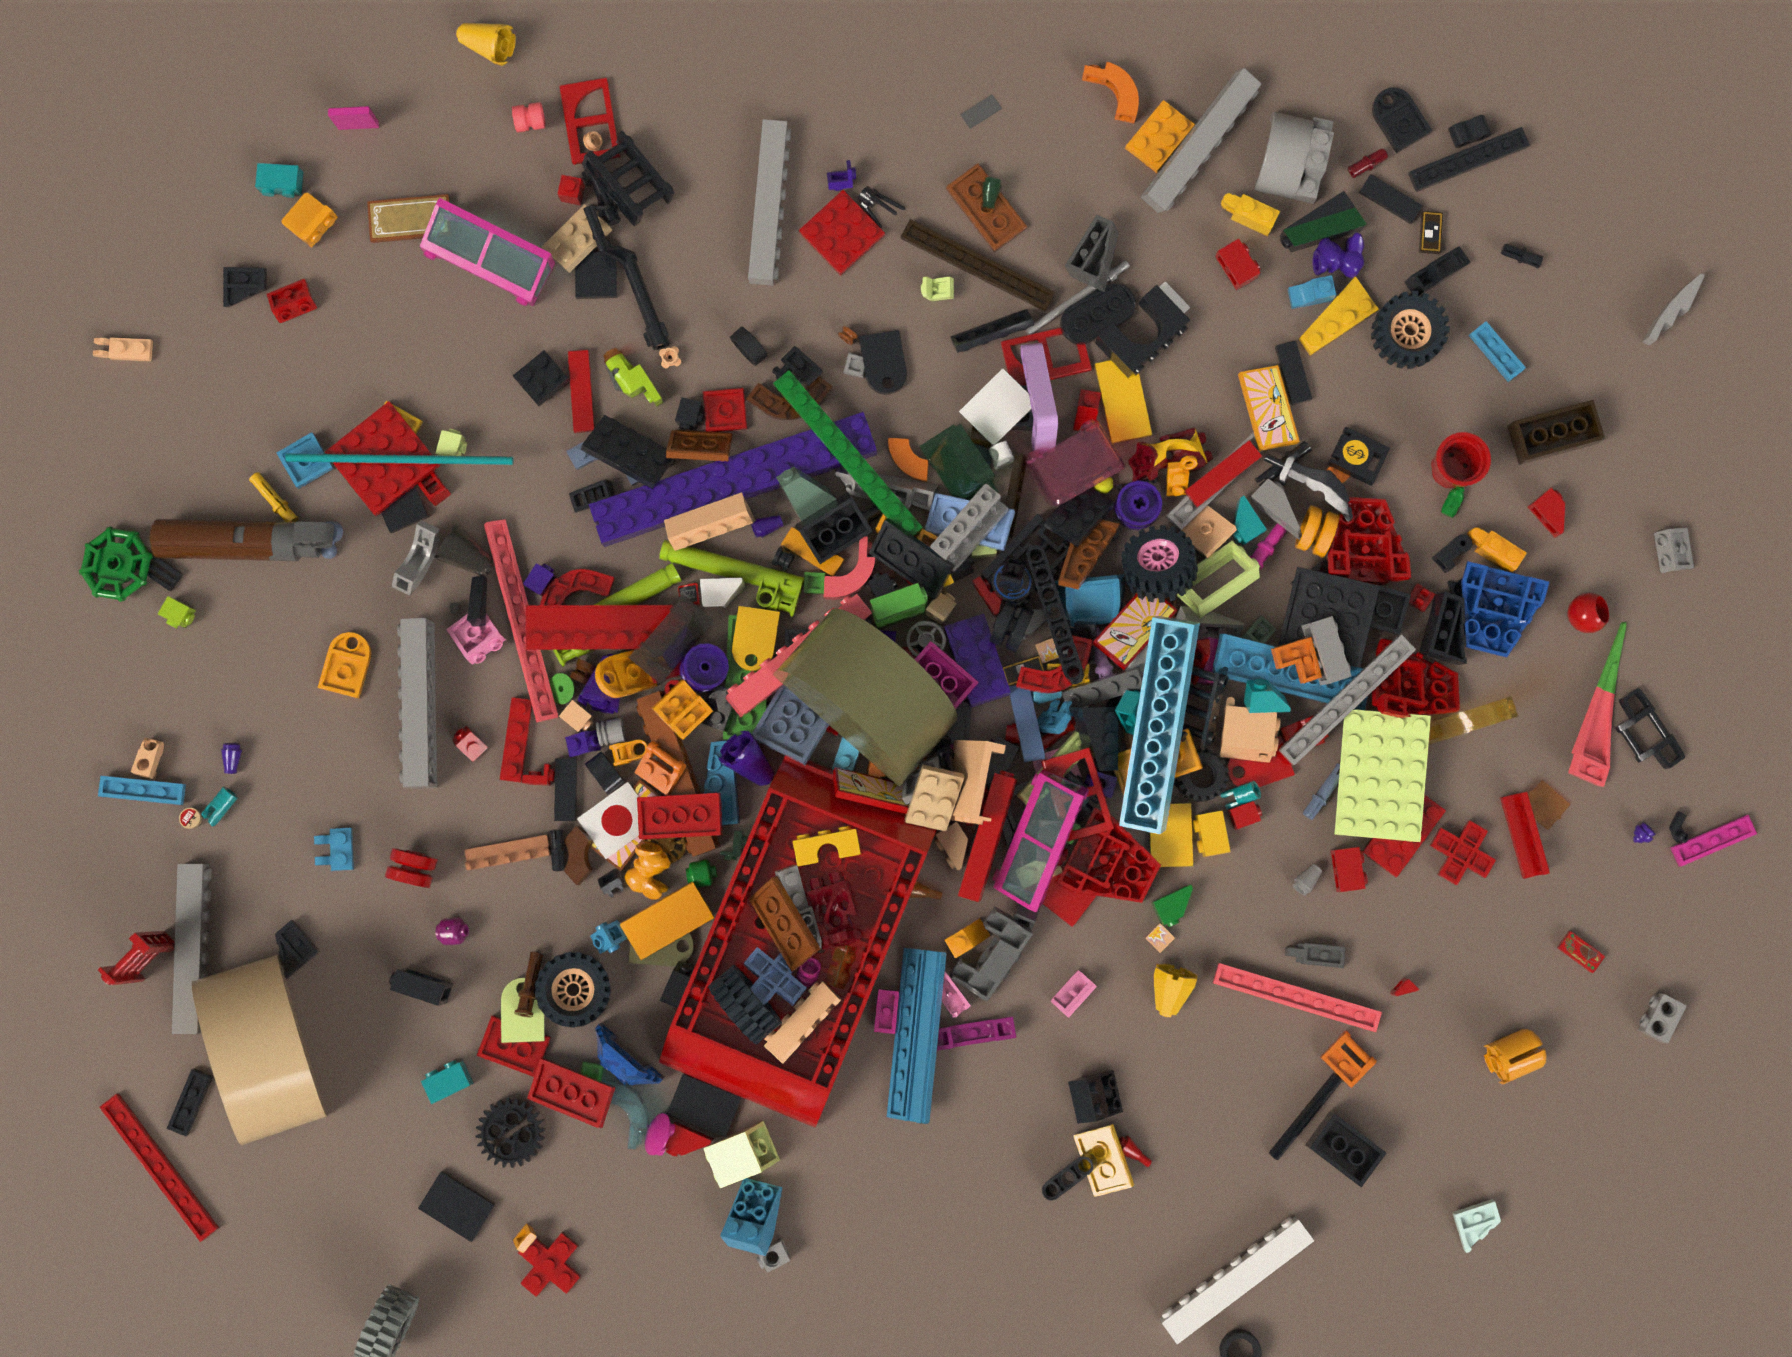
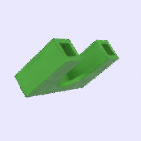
(899, 606)

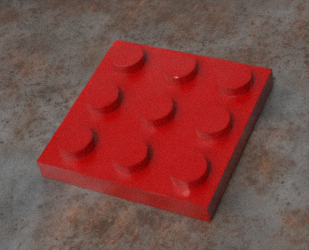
(841, 232)

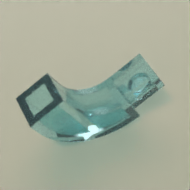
(634, 1106)

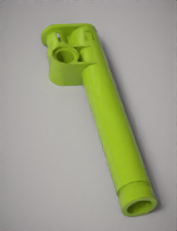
(780, 585)
(630, 595)

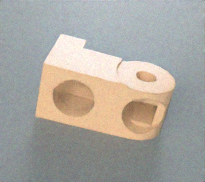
(148, 758)

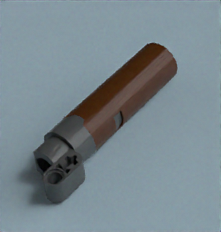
(239, 539)

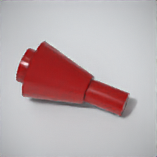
(1132, 1151)

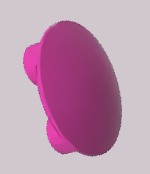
(658, 1134)

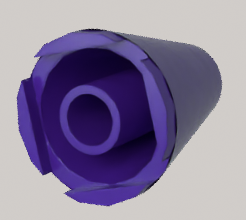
(596, 698)
(746, 758)

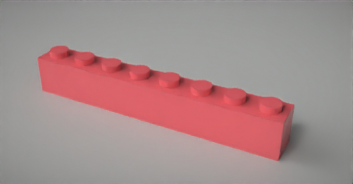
(762, 683)

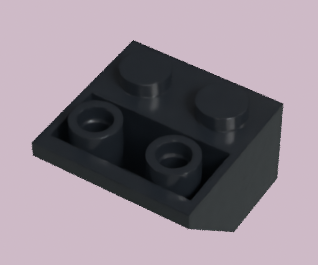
(1095, 1097)

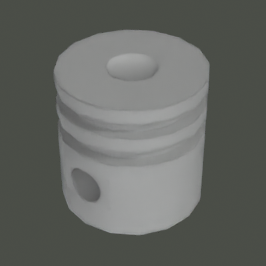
(611, 731)

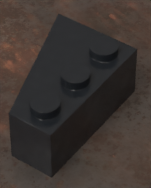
(1099, 731)

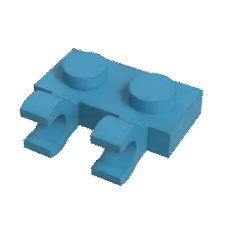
(1053, 720)
(340, 849)

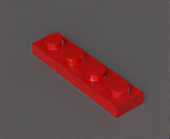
(516, 740)

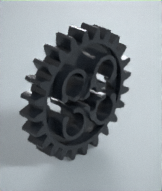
(500, 1117)

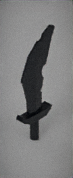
(1317, 480)

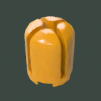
(1515, 1055)

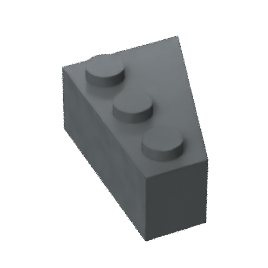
(1094, 254)

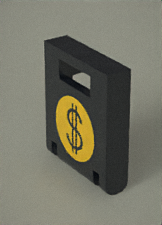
(1355, 453)

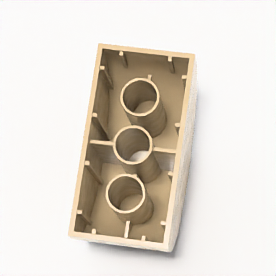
(257, 1050)

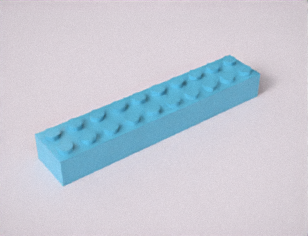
(1159, 724)

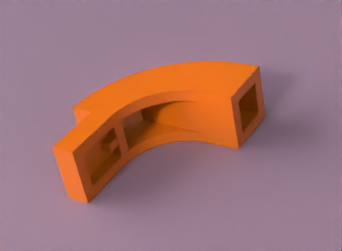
(1122, 86)

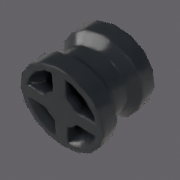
(783, 558)

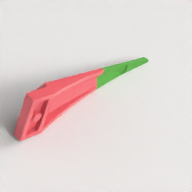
(1593, 742)

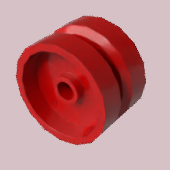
(411, 867)

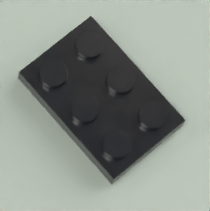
(1079, 516)

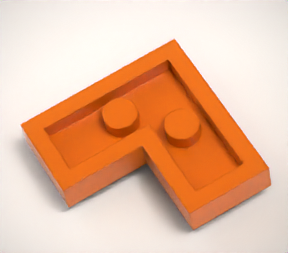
(1302, 655)

